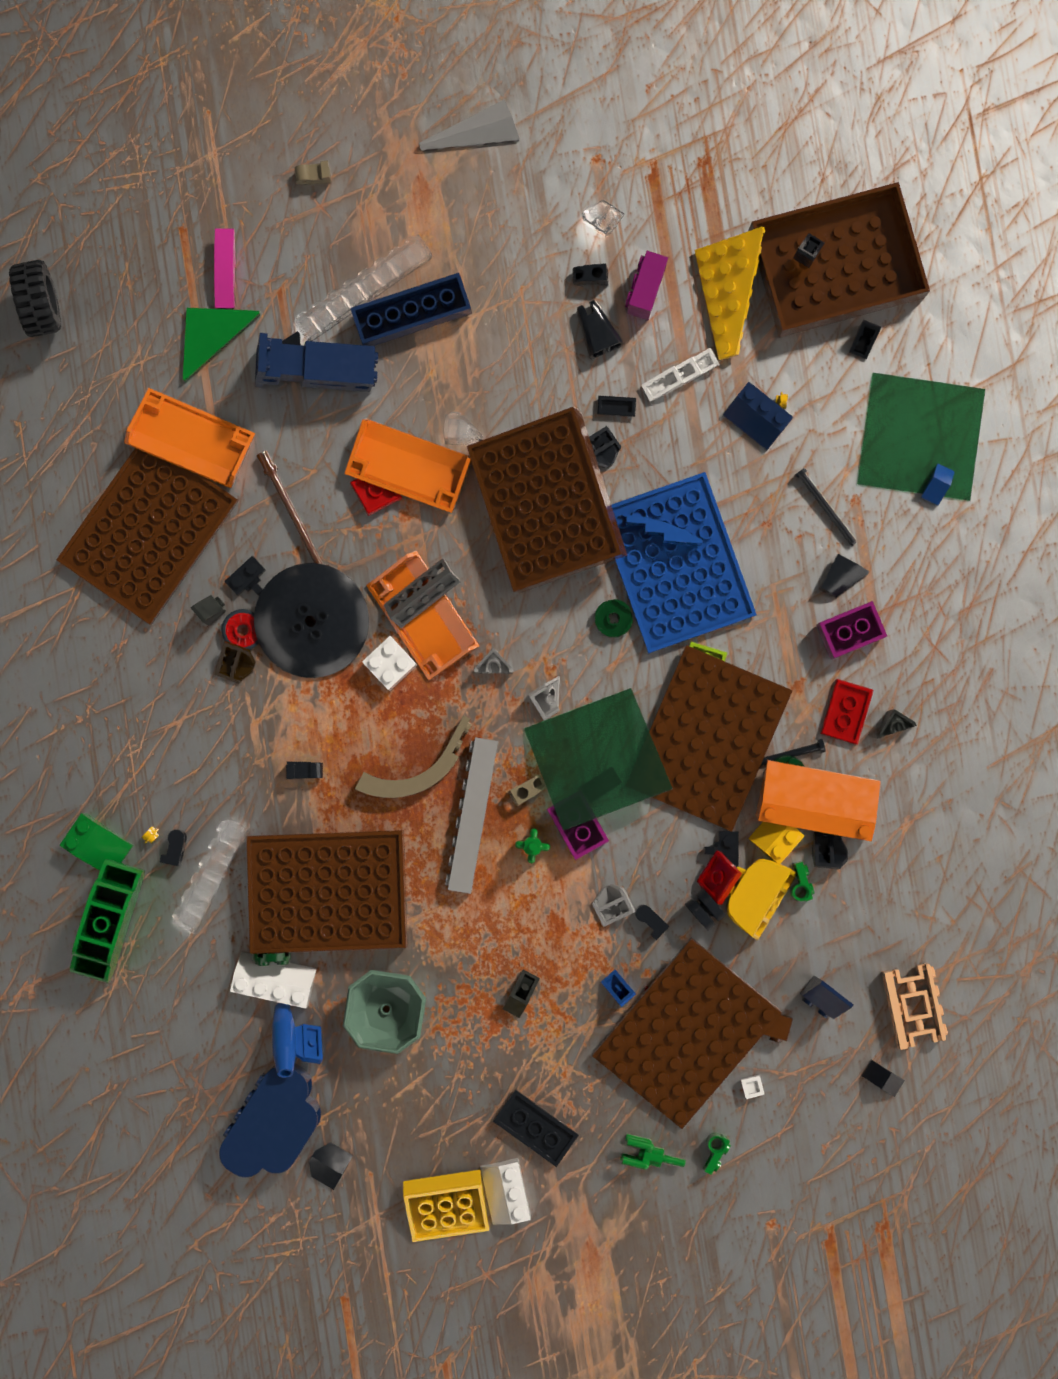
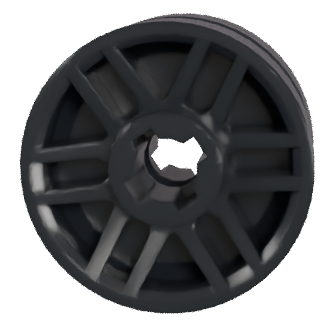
(705, 909)

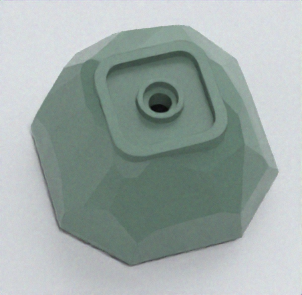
(371, 1025)

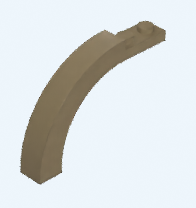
(401, 788)

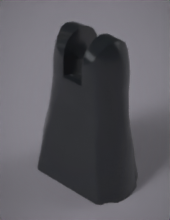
(597, 331)

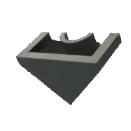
(894, 722)

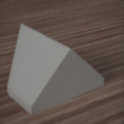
(493, 663)
(546, 698)

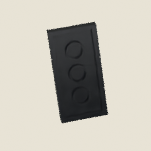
(536, 1127)

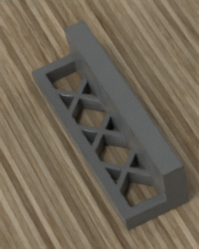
(423, 595)

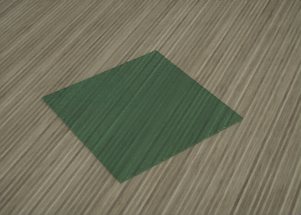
(914, 428)
(597, 759)

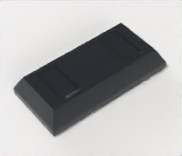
(616, 406)

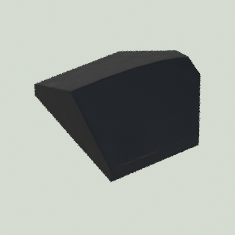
(605, 447)
(828, 851)
(329, 1164)

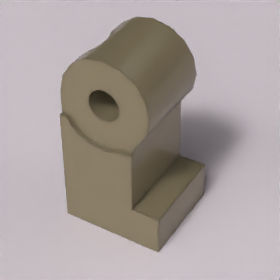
(313, 173)
(527, 790)

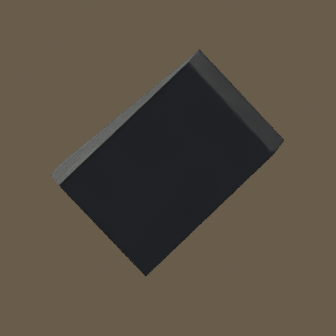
(808, 250)
(864, 339)
(882, 1078)

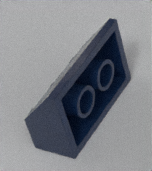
(758, 416)

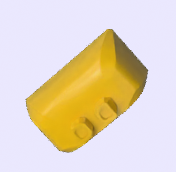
(758, 895)

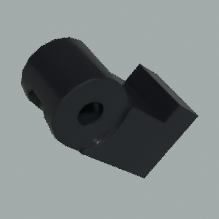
(590, 274)
(304, 770)
(176, 848)
(647, 915)

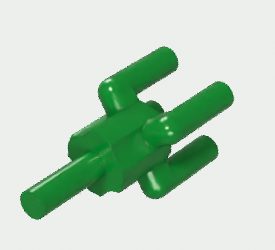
(532, 845)
(647, 1154)

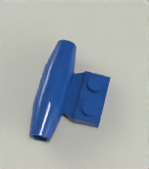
(293, 1041)

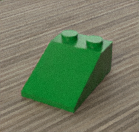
(94, 842)

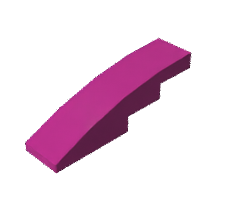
(224, 267)

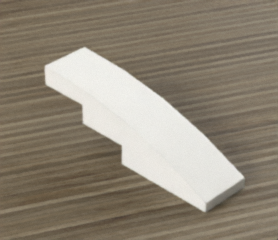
(680, 375)

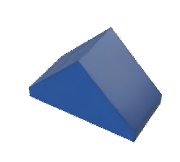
(938, 484)
(618, 988)

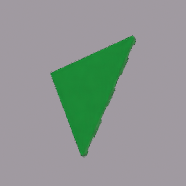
(209, 332)

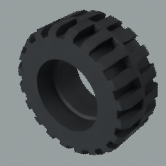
(35, 298)

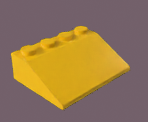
(445, 1205)

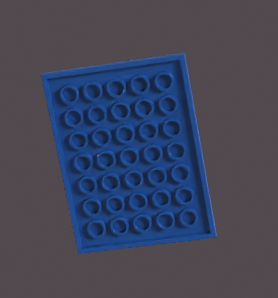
(679, 587)

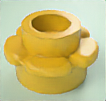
(781, 400)
(150, 835)

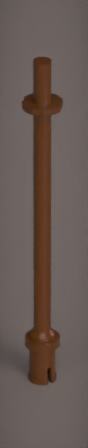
(271, 471)

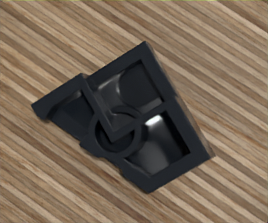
(842, 576)

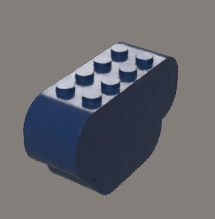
(271, 1125)

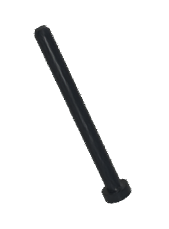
(825, 506)
(799, 751)

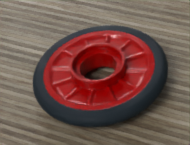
(230, 626)

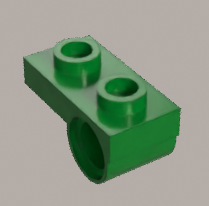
(802, 873)
(713, 1163)

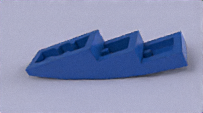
(670, 533)

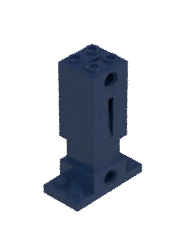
(316, 364)

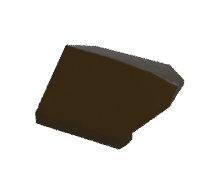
(234, 662)

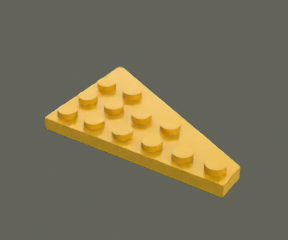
(727, 281)

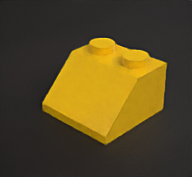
(776, 840)

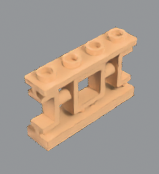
(900, 1008)

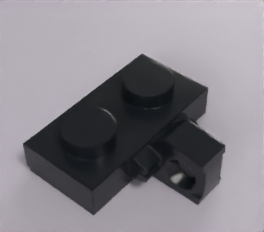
(246, 577)
(728, 845)

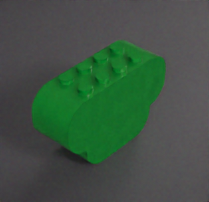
(106, 920)

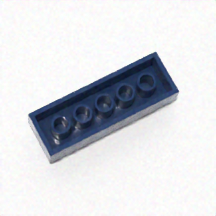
(411, 310)

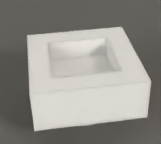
(752, 1086)

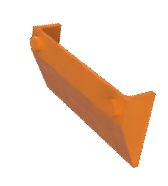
(189, 437)
(408, 465)
(437, 634)
(818, 800)

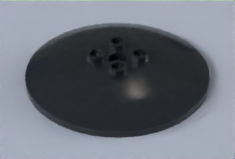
(319, 593)

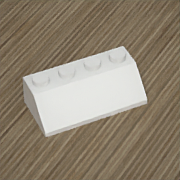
(278, 983)

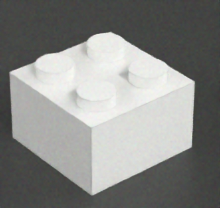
(389, 663)

